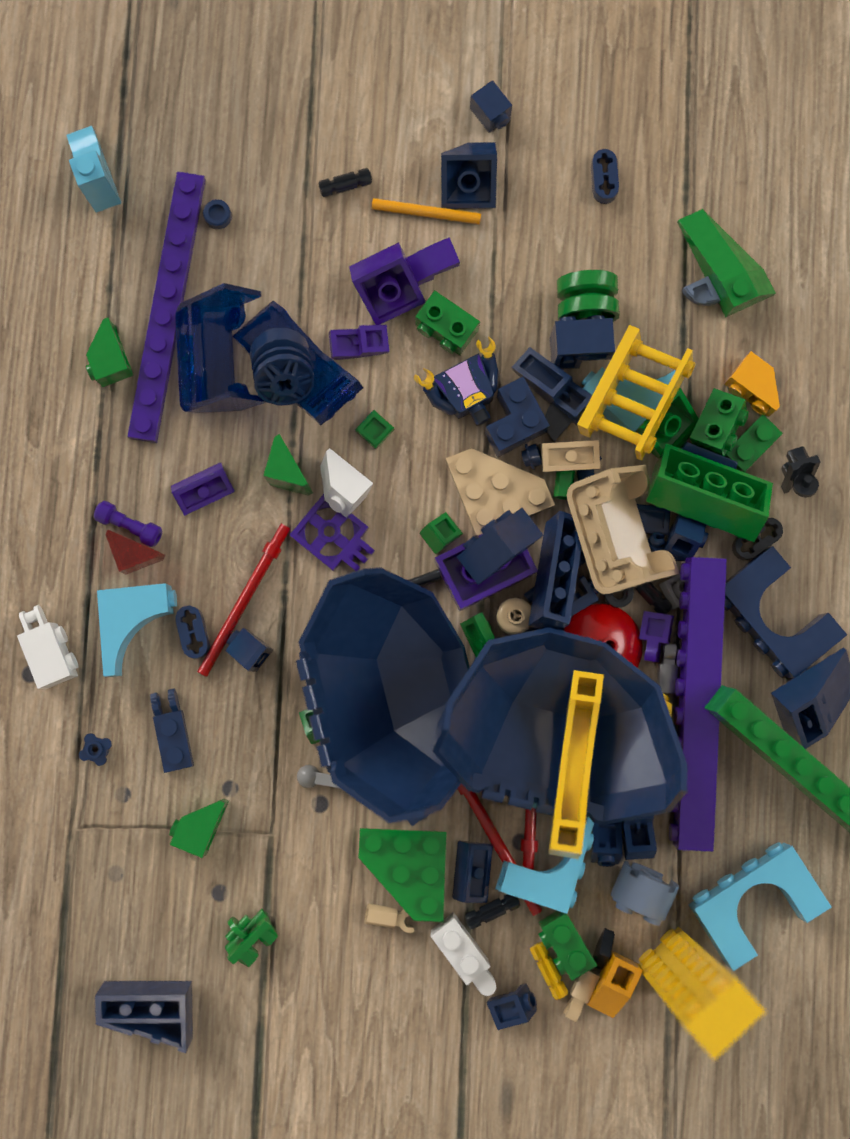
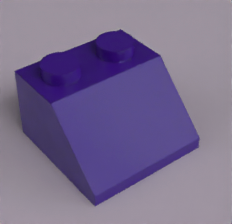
(387, 284)

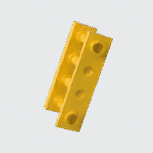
(618, 371)

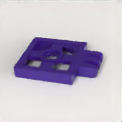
(350, 548)

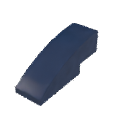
(552, 384)
(639, 838)

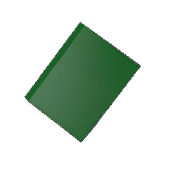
(676, 424)
(283, 471)

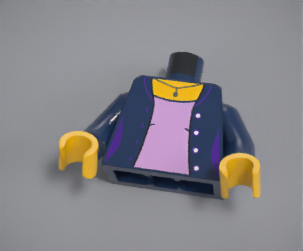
(465, 386)

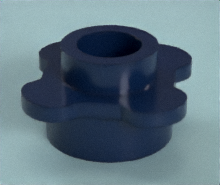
(103, 749)

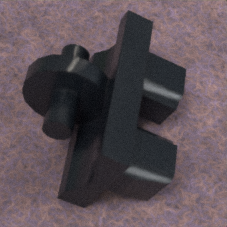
(800, 473)

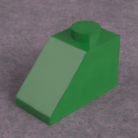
(107, 356)
(197, 829)

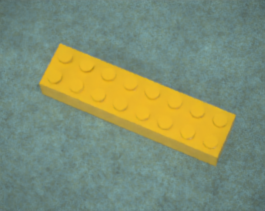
(700, 991)

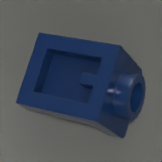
(589, 597)
(607, 844)
(513, 1007)

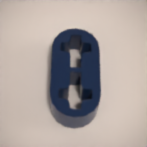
(599, 176)
(186, 634)

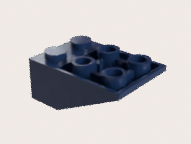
(814, 699)

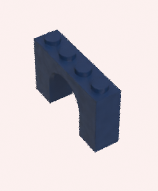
(788, 654)

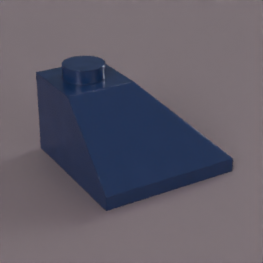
(469, 176)

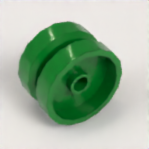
(588, 294)

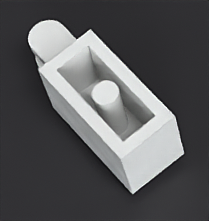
(46, 650)
(464, 954)

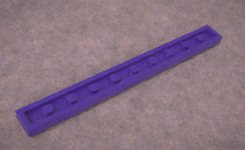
(168, 295)

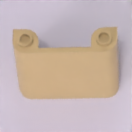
(613, 530)

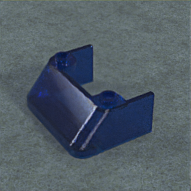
(206, 350)

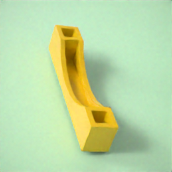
(575, 765)

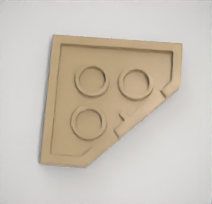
(493, 487)

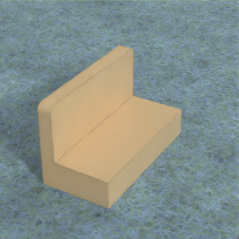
(570, 455)

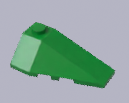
(730, 268)

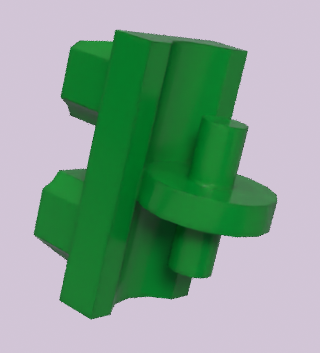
(245, 934)

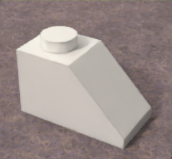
(342, 484)

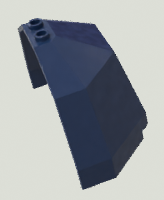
(377, 681)
(510, 720)

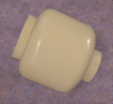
(504, 619)

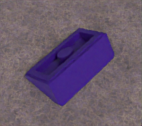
(202, 489)

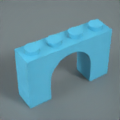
(550, 887)
(718, 907)

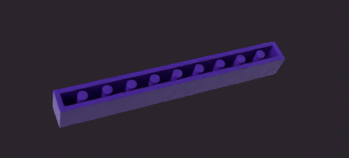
(699, 681)

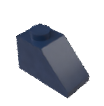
(248, 649)

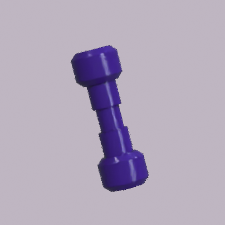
(107, 513)

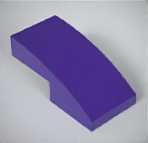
(433, 260)
(359, 343)

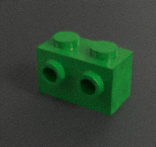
(446, 323)
(719, 422)
(568, 945)

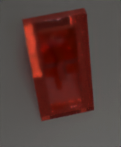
(130, 554)

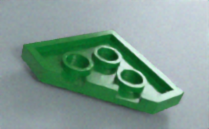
(408, 867)

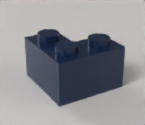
(581, 341)
(522, 422)
(499, 544)

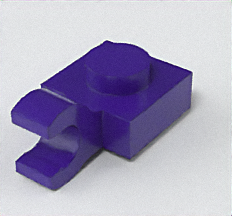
(655, 629)

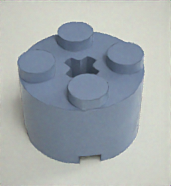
(644, 892)

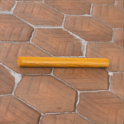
(426, 211)

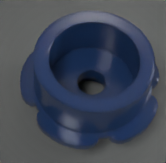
(532, 456)

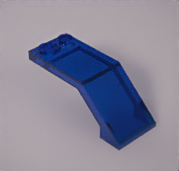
(332, 383)

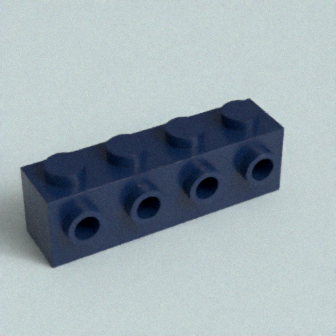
(556, 574)

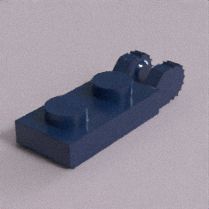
(171, 733)

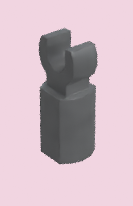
(667, 669)

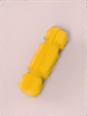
(549, 970)

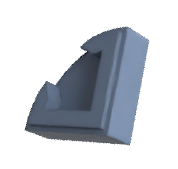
(702, 292)

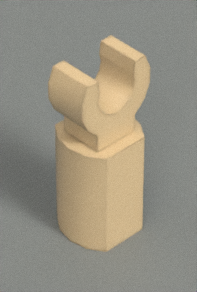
(386, 917)
(580, 994)

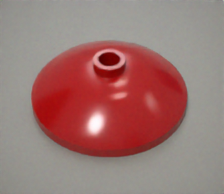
(609, 624)

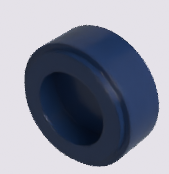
(217, 214)

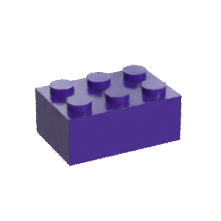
(464, 588)

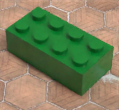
(710, 492)

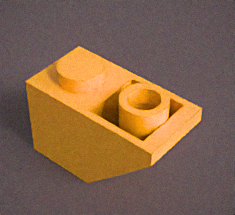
(756, 383)
(615, 985)

